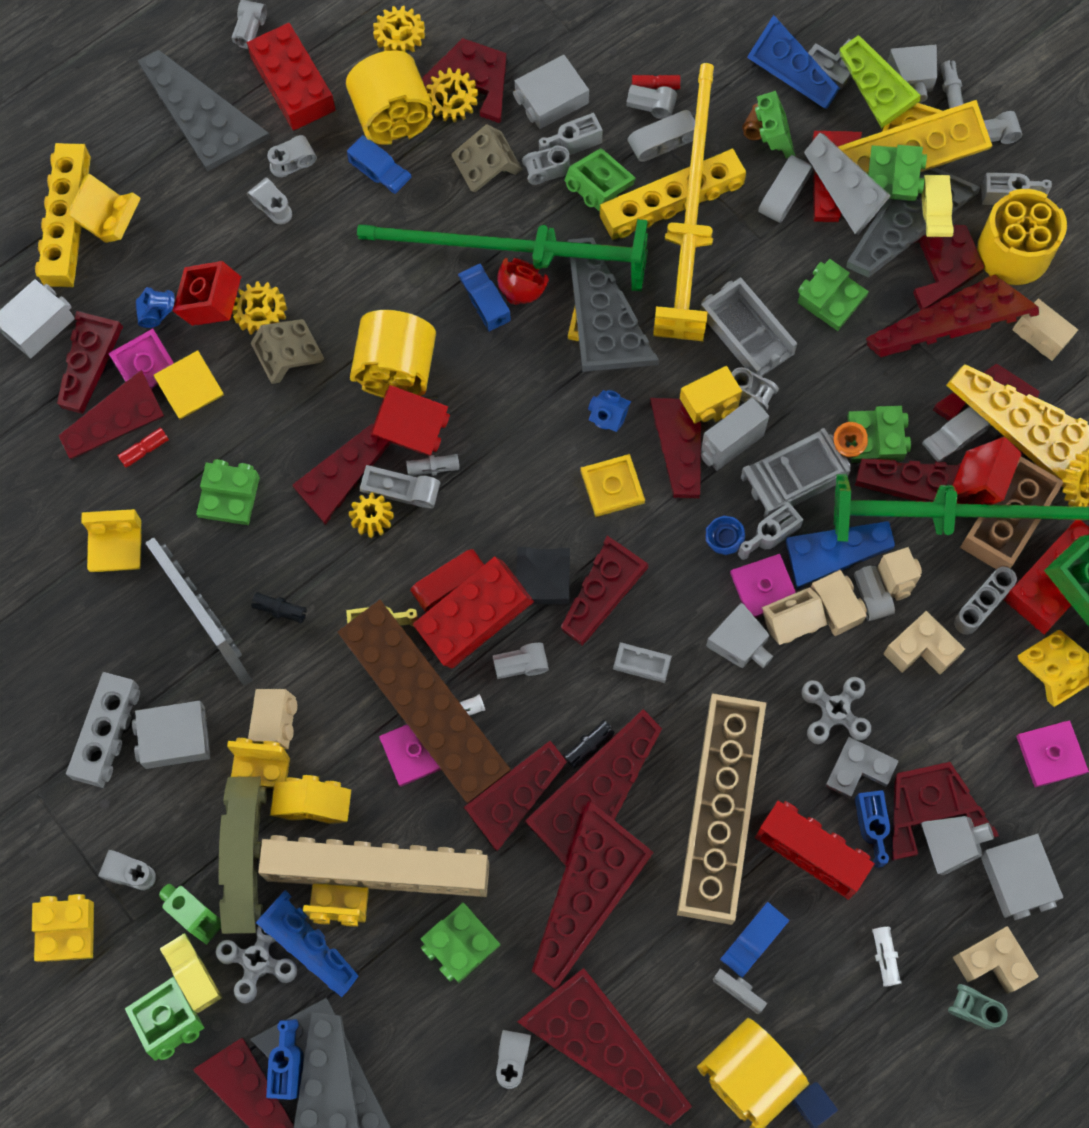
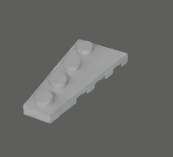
(846, 182)

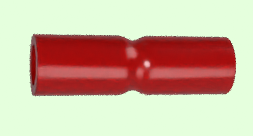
(655, 82)
(145, 446)

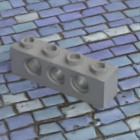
(109, 689)

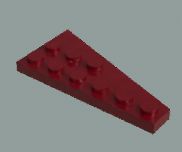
(955, 316)
(601, 780)
(594, 880)
(594, 1035)

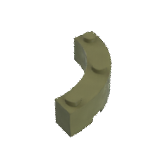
(239, 854)

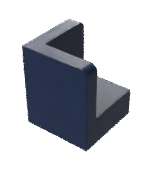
(814, 1105)

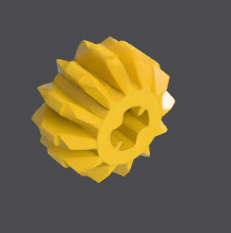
(368, 506)

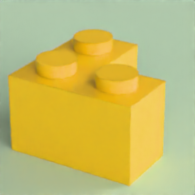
(711, 396)
(311, 800)

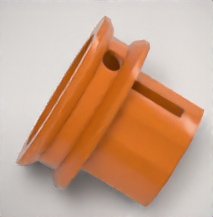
(849, 432)

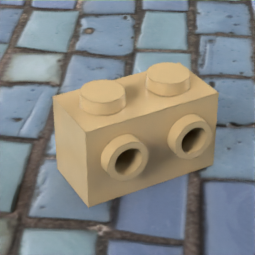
(1046, 331)
(899, 573)
(839, 602)
(794, 616)
(272, 716)

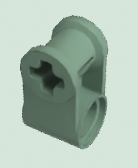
(976, 1007)

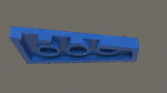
(789, 61)
(821, 554)
(293, 932)

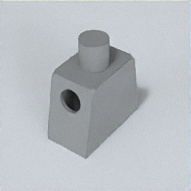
(916, 66)
(741, 639)
(955, 842)

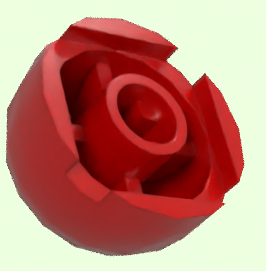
(520, 281)

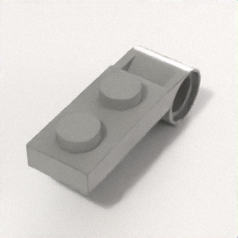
(400, 487)

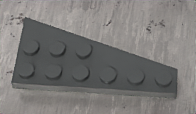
(605, 320)

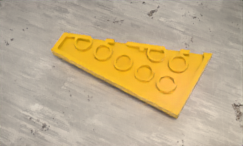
(1027, 422)

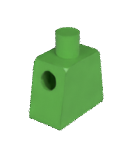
(190, 912)

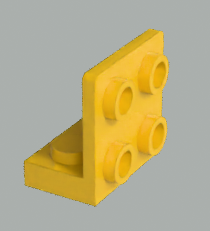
(102, 209)
(113, 540)
(1059, 665)
(257, 760)
(338, 903)

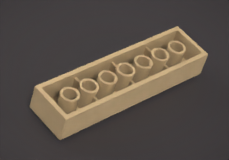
(722, 809)
(374, 866)

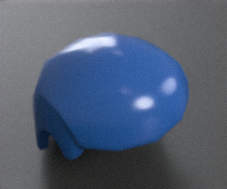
(725, 535)

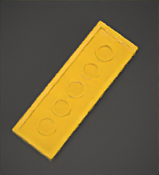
(943, 136)

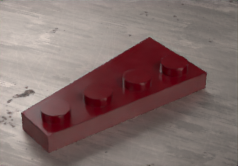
(117, 415)
(680, 445)
(333, 479)
(243, 1087)

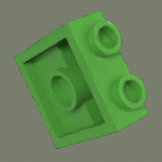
(775, 123)
(898, 170)
(598, 178)
(831, 294)
(884, 432)
(228, 492)
(459, 943)
(164, 1020)

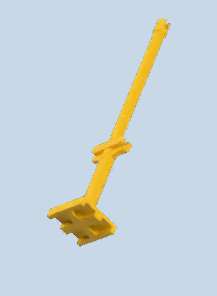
(680, 321)

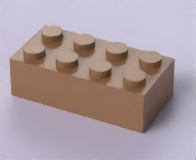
(1002, 539)

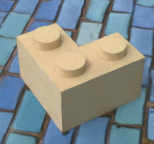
(925, 639)
(1002, 956)

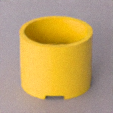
(389, 97)
(1021, 236)
(393, 351)
(753, 1074)

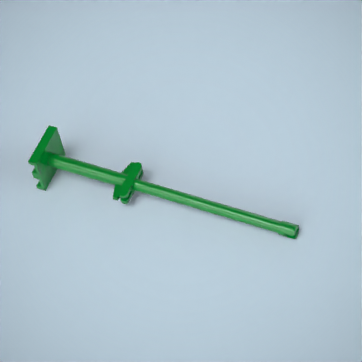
(543, 248)
(942, 509)

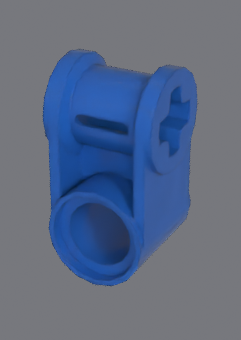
(153, 307)

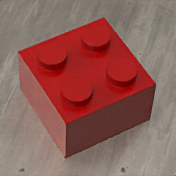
(207, 293)

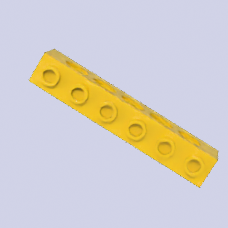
(658, 193)
(62, 271)

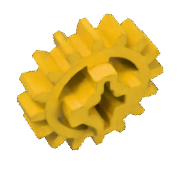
(399, 30)
(461, 98)
(259, 307)
(1077, 481)

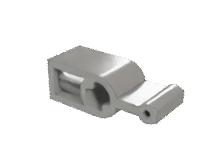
(575, 135)
(1000, 184)
(956, 434)
(779, 523)

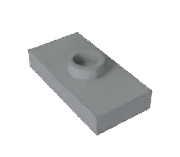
(642, 662)
(740, 990)

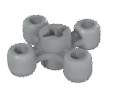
(828, 703)
(251, 972)

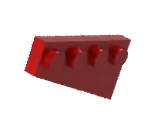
(824, 206)

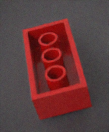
(291, 76)
(1036, 594)
(473, 612)
(814, 849)

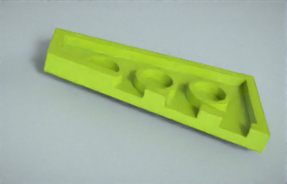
(879, 83)

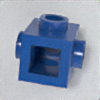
(608, 410)

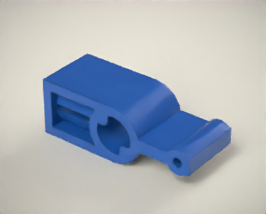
(377, 164)
(485, 297)
(872, 810)
(754, 940)
(285, 1076)

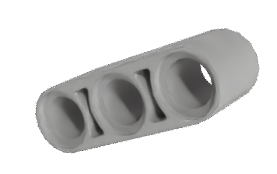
(662, 136)
(785, 189)
(990, 590)

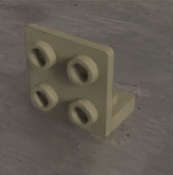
(485, 157)
(285, 346)

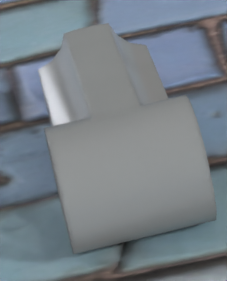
(250, 17)
(658, 102)
(1004, 128)
(877, 601)
(528, 660)

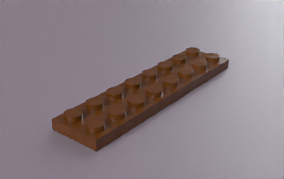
(424, 701)

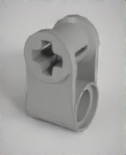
(292, 154)
(545, 164)
(271, 201)
(755, 387)
(124, 869)
(512, 1053)

